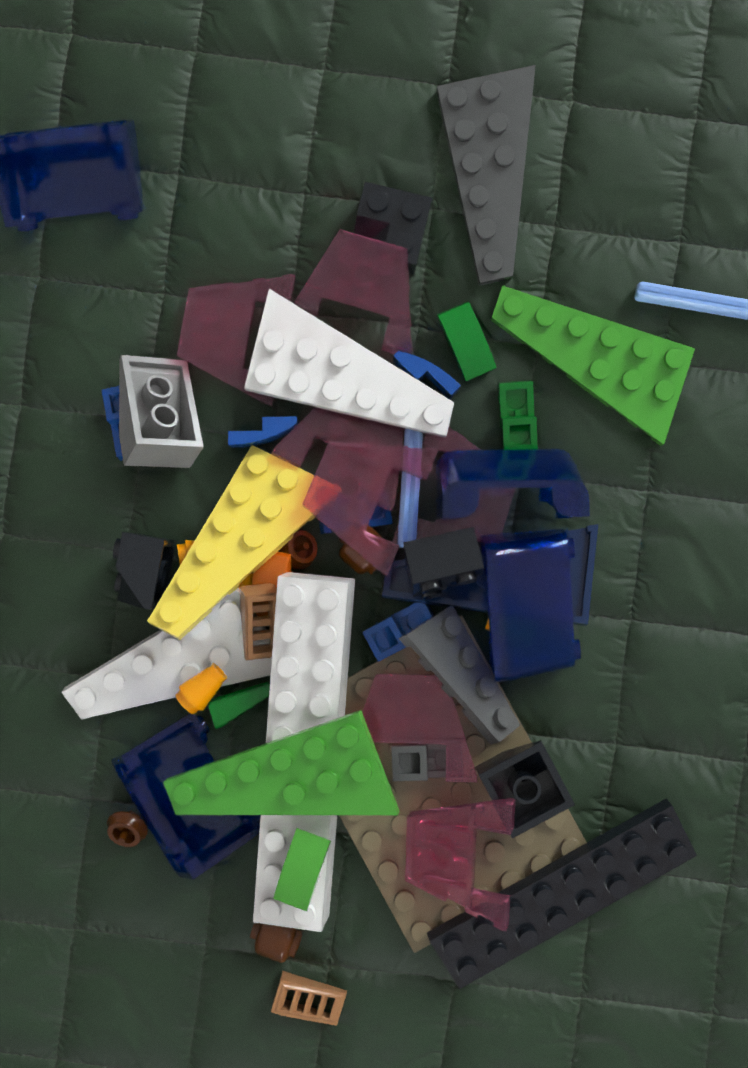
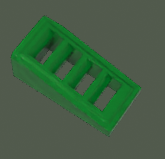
(231, 705)

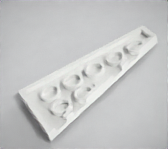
(322, 368)
(162, 663)

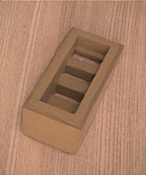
(255, 594)
(305, 1012)

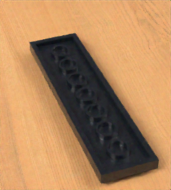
(566, 893)

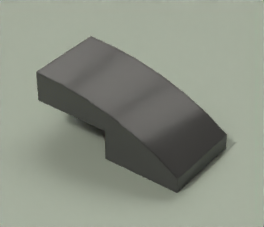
(418, 761)

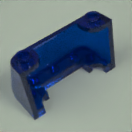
(70, 173)
(551, 470)
(529, 603)
(188, 841)

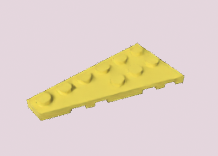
(242, 533)

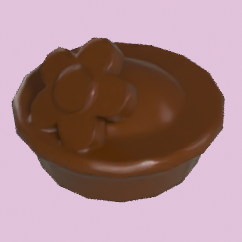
(302, 549)
(126, 828)

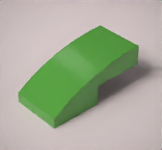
(301, 869)

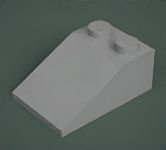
(157, 413)

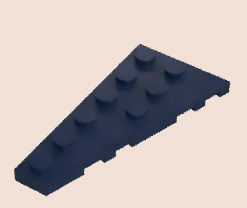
(474, 595)

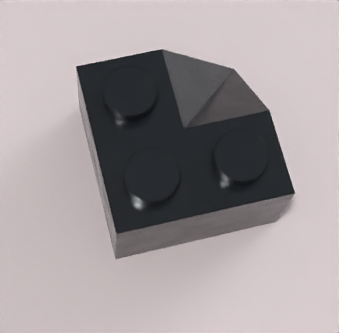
(394, 218)
(442, 559)
(143, 568)
(531, 780)

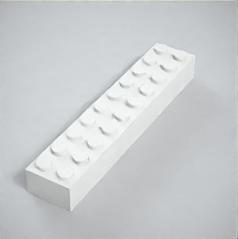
(304, 691)

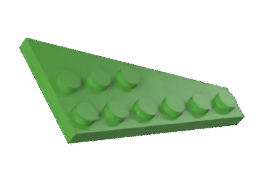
(612, 362)
(305, 773)

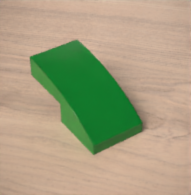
(467, 341)
(517, 415)

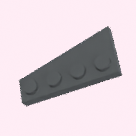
(455, 660)

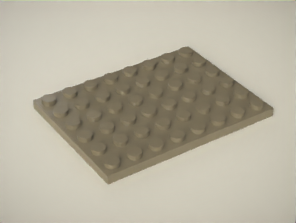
(383, 837)

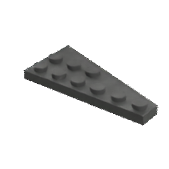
(487, 143)

